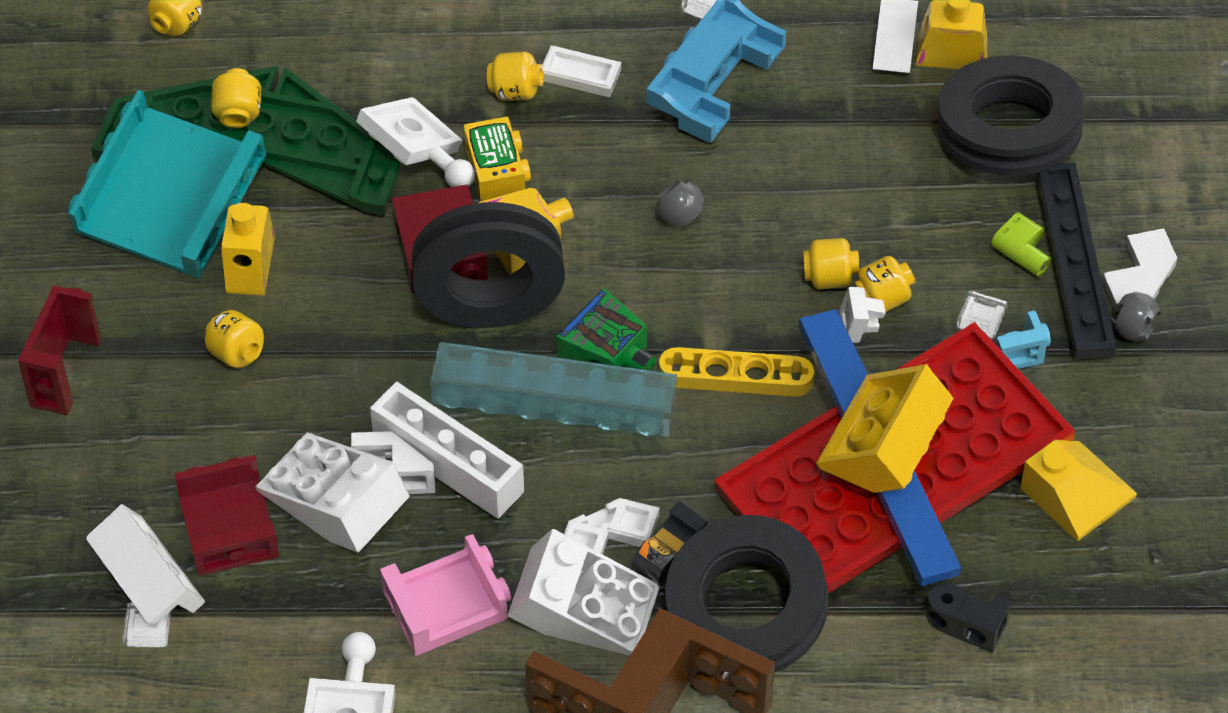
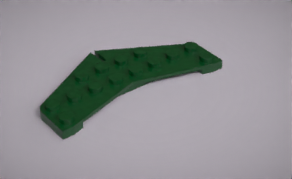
(301, 136)

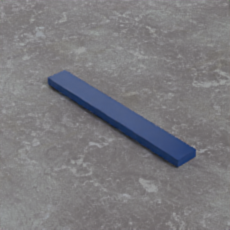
(907, 507)

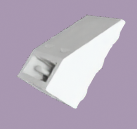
(335, 490)
(582, 596)

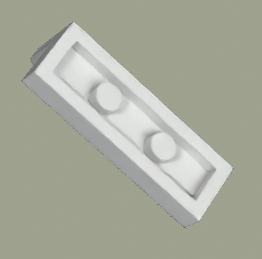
(142, 565)

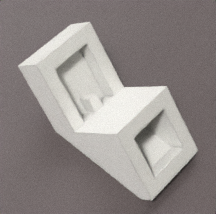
(895, 35)
(412, 466)

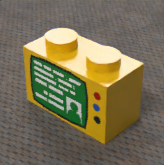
(495, 157)

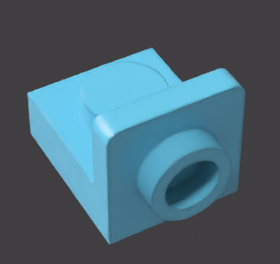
(1028, 346)

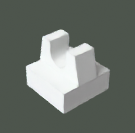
(860, 313)

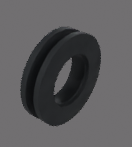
(1010, 150)
(483, 229)
(762, 541)

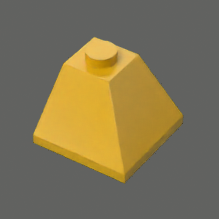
(1074, 487)

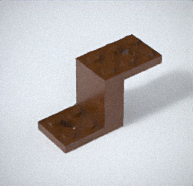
(657, 674)

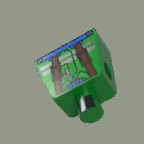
(606, 335)

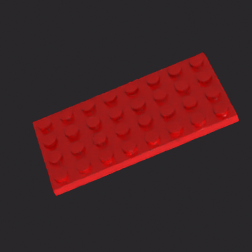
(980, 445)

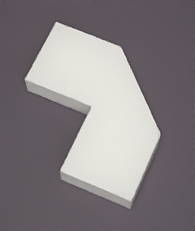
(1153, 264)
(618, 521)

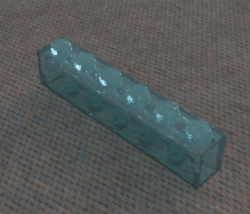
(554, 389)

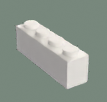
(458, 454)

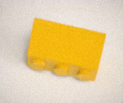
(887, 429)

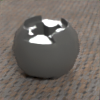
(680, 203)
(1136, 316)

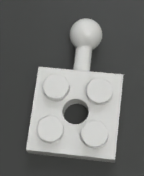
(417, 136)
(351, 694)

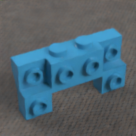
(704, 62)

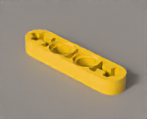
(737, 364)

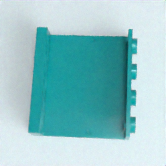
(165, 187)

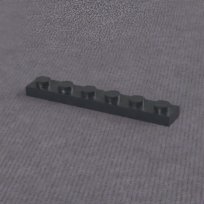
(1076, 262)

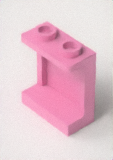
(446, 597)

